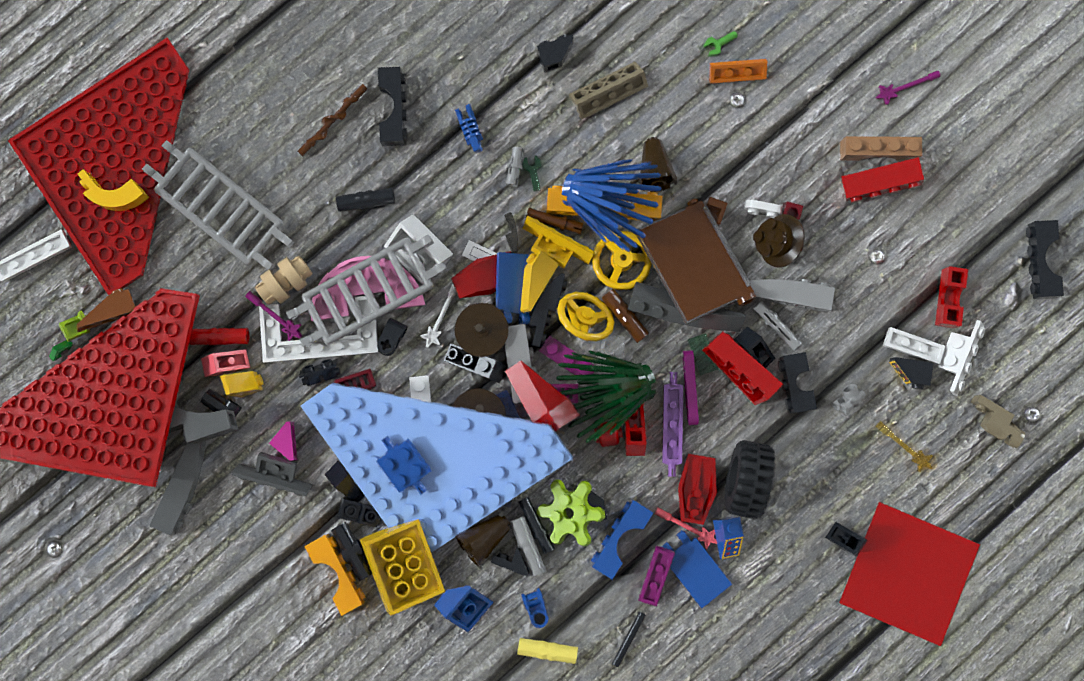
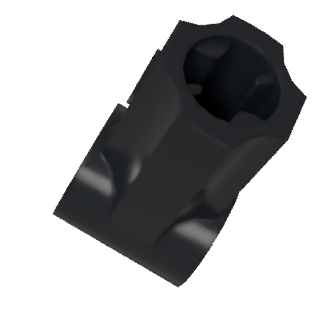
(217, 403)

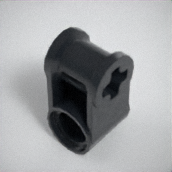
(392, 333)

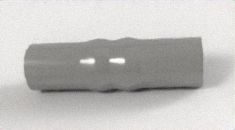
(527, 546)

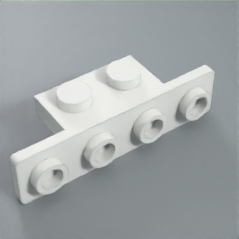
(959, 354)

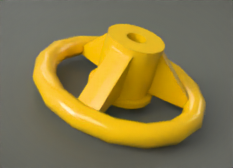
(621, 261)
(583, 317)

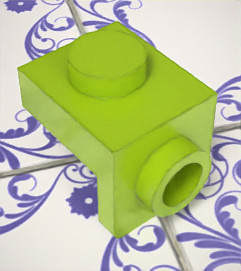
(69, 326)

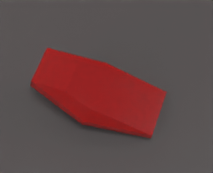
(477, 278)
(697, 488)

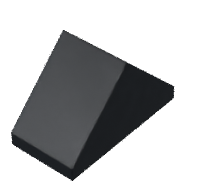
(343, 481)
(846, 539)

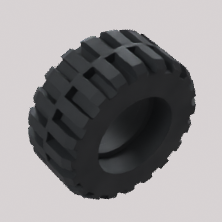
(749, 479)

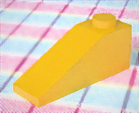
(536, 276)
(242, 383)

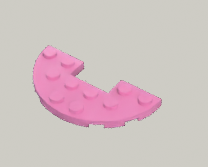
(356, 290)

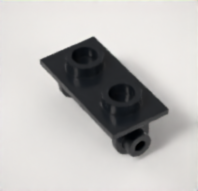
(312, 373)

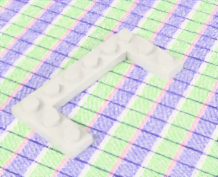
(277, 350)

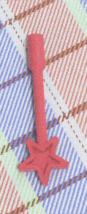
(705, 536)

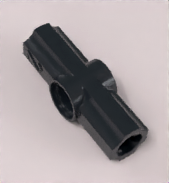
(352, 551)

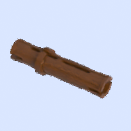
(556, 221)

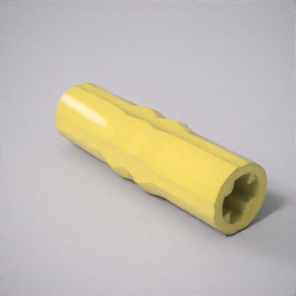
(547, 650)

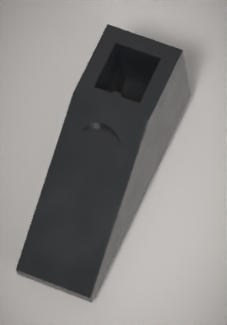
(481, 366)

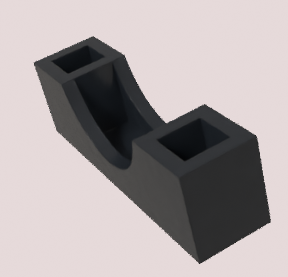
(392, 129)
(1044, 282)

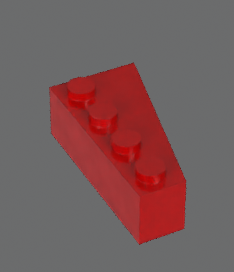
(883, 180)
(742, 368)

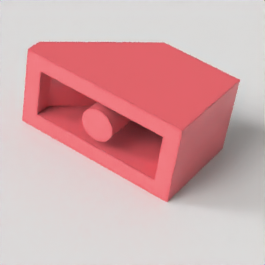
(225, 362)

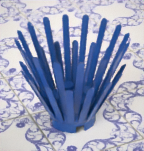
(591, 191)

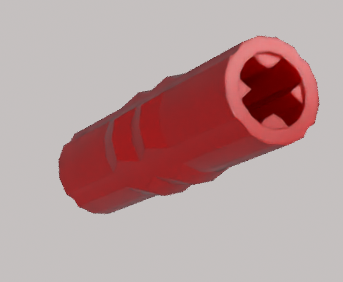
(219, 336)

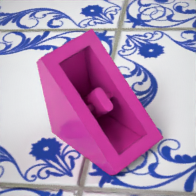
(285, 441)

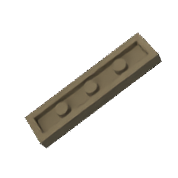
(610, 91)

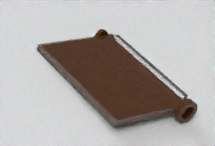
(695, 262)

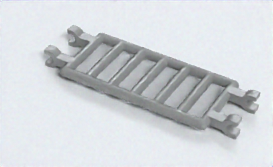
(204, 224)
(361, 321)

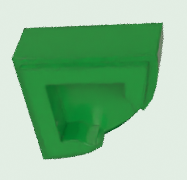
(59, 348)

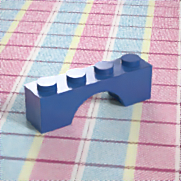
(634, 517)

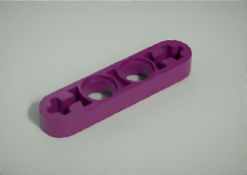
(690, 387)

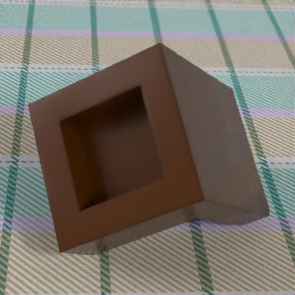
(716, 208)

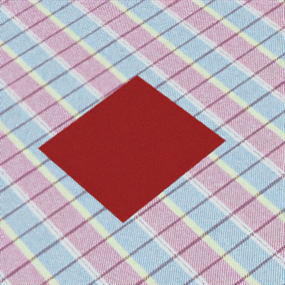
(909, 574)

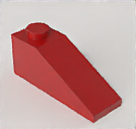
(635, 434)

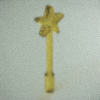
(920, 459)

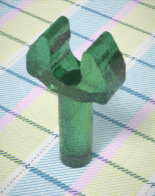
(533, 172)

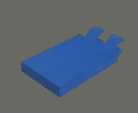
(509, 285)
(697, 570)

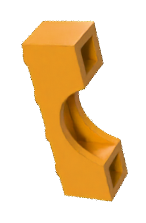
(325, 551)

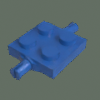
(403, 465)

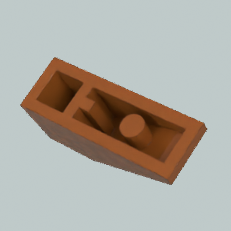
(109, 310)

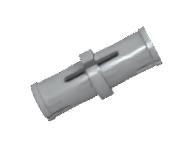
(514, 166)

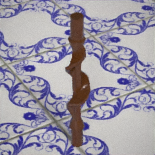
(327, 121)

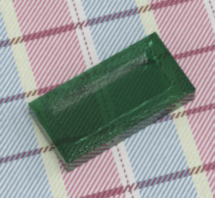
(702, 361)

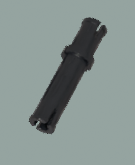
(534, 521)

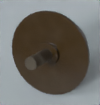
(481, 329)
(481, 401)

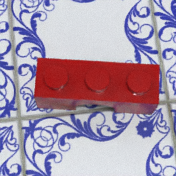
(952, 283)

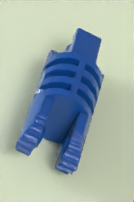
(470, 129)

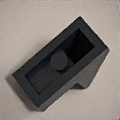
(516, 564)

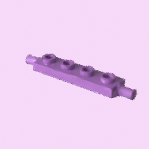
(672, 424)

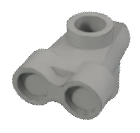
(852, 398)

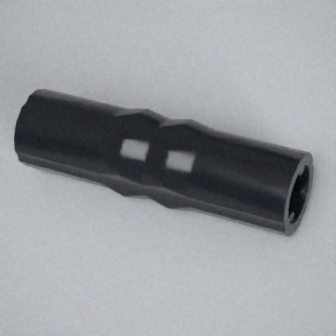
(365, 199)

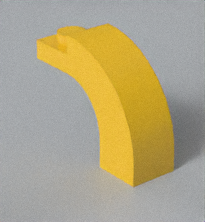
(121, 199)

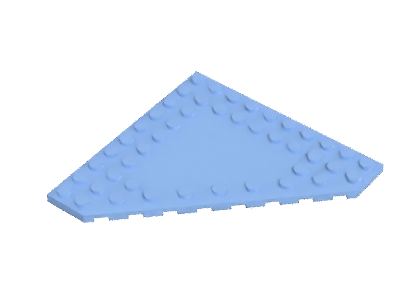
(473, 456)

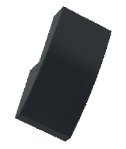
(358, 513)

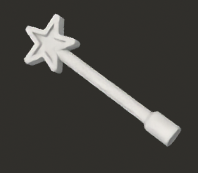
(432, 335)

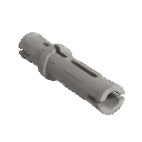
(781, 329)

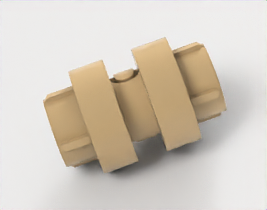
(289, 276)

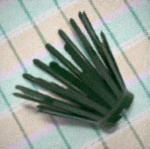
(628, 386)

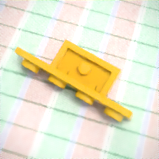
(555, 244)

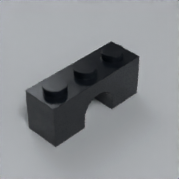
(797, 399)

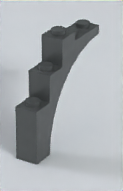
(202, 426)

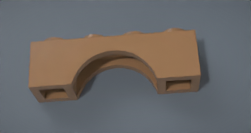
(863, 147)

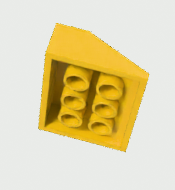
(402, 566)

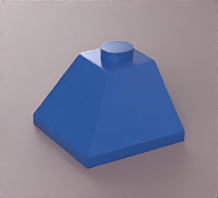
(463, 606)

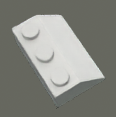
(429, 256)

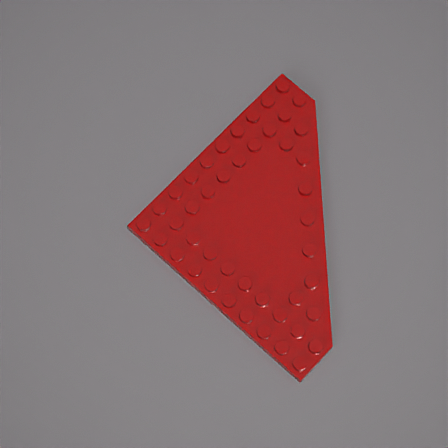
(112, 136)
(109, 401)

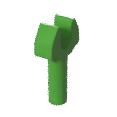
(718, 43)

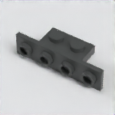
(275, 473)

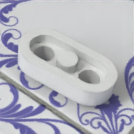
(755, 207)

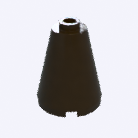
(656, 154)
(483, 538)

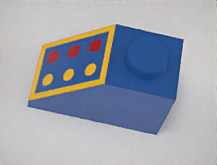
(728, 536)

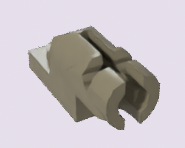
(998, 421)

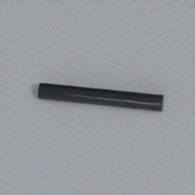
(628, 639)

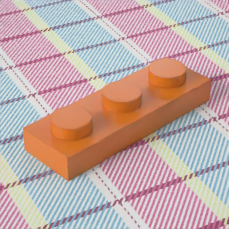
(738, 71)

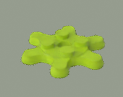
(582, 512)

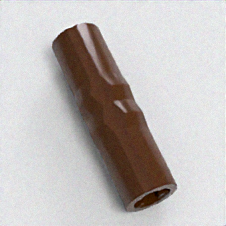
(626, 317)

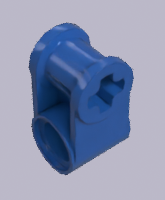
(535, 606)

